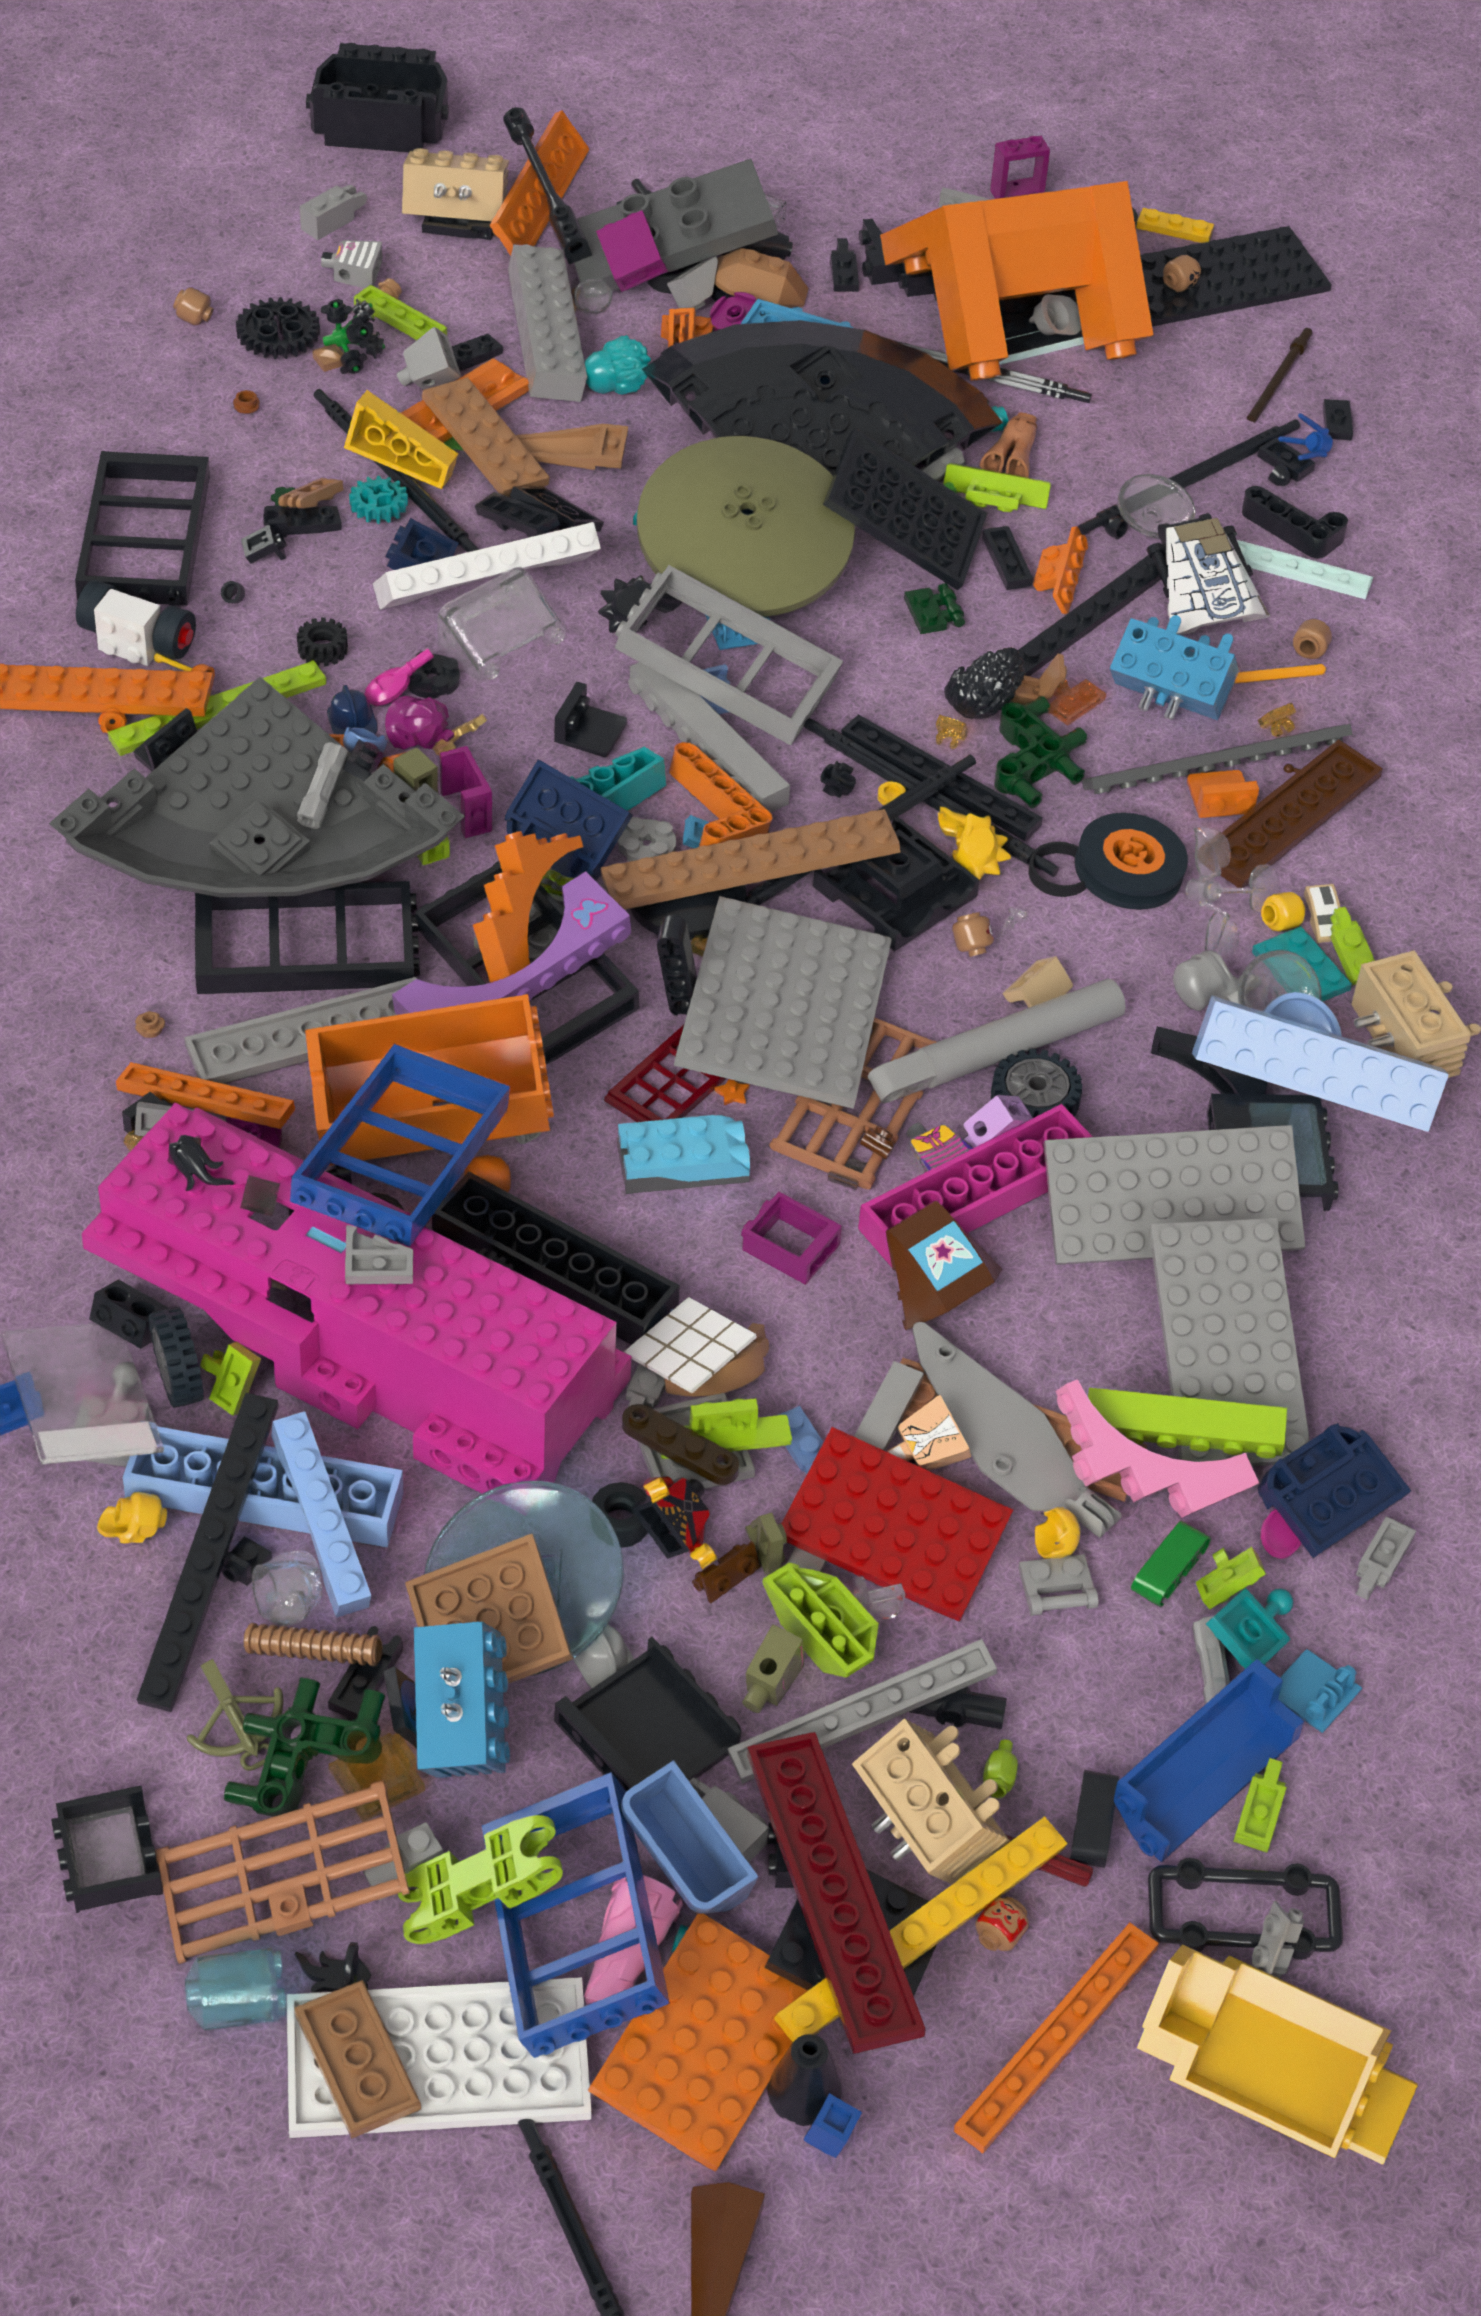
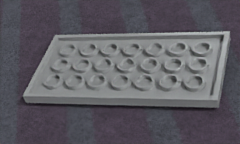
(1117, 1186)
(1228, 1321)

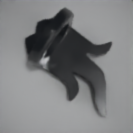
(191, 1159)
(335, 1973)

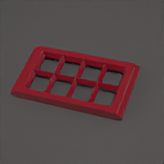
(639, 1113)

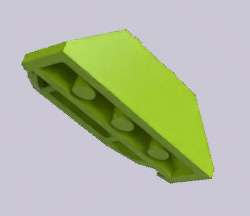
(827, 1617)

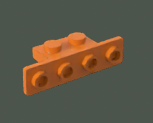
(1061, 568)

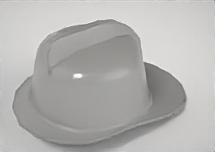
(1056, 316)
(603, 1657)

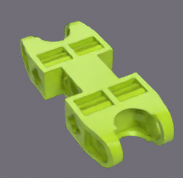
(479, 1879)

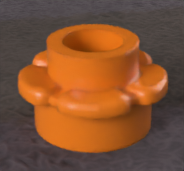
(111, 713)

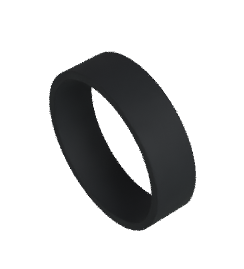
(1048, 887)

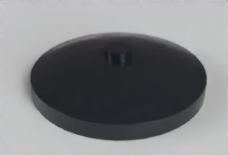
(695, 910)

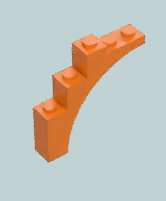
(505, 929)

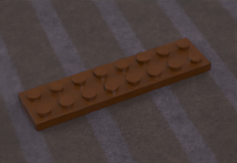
(1296, 809)

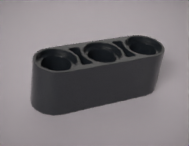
(1094, 1818)

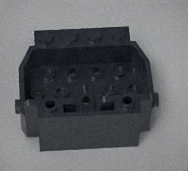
(379, 98)

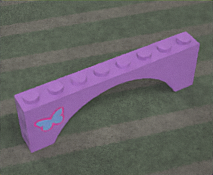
(588, 928)

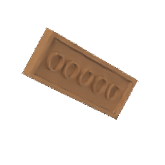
(484, 436)

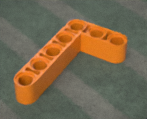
(737, 810)

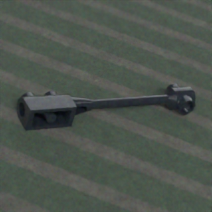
(560, 214)

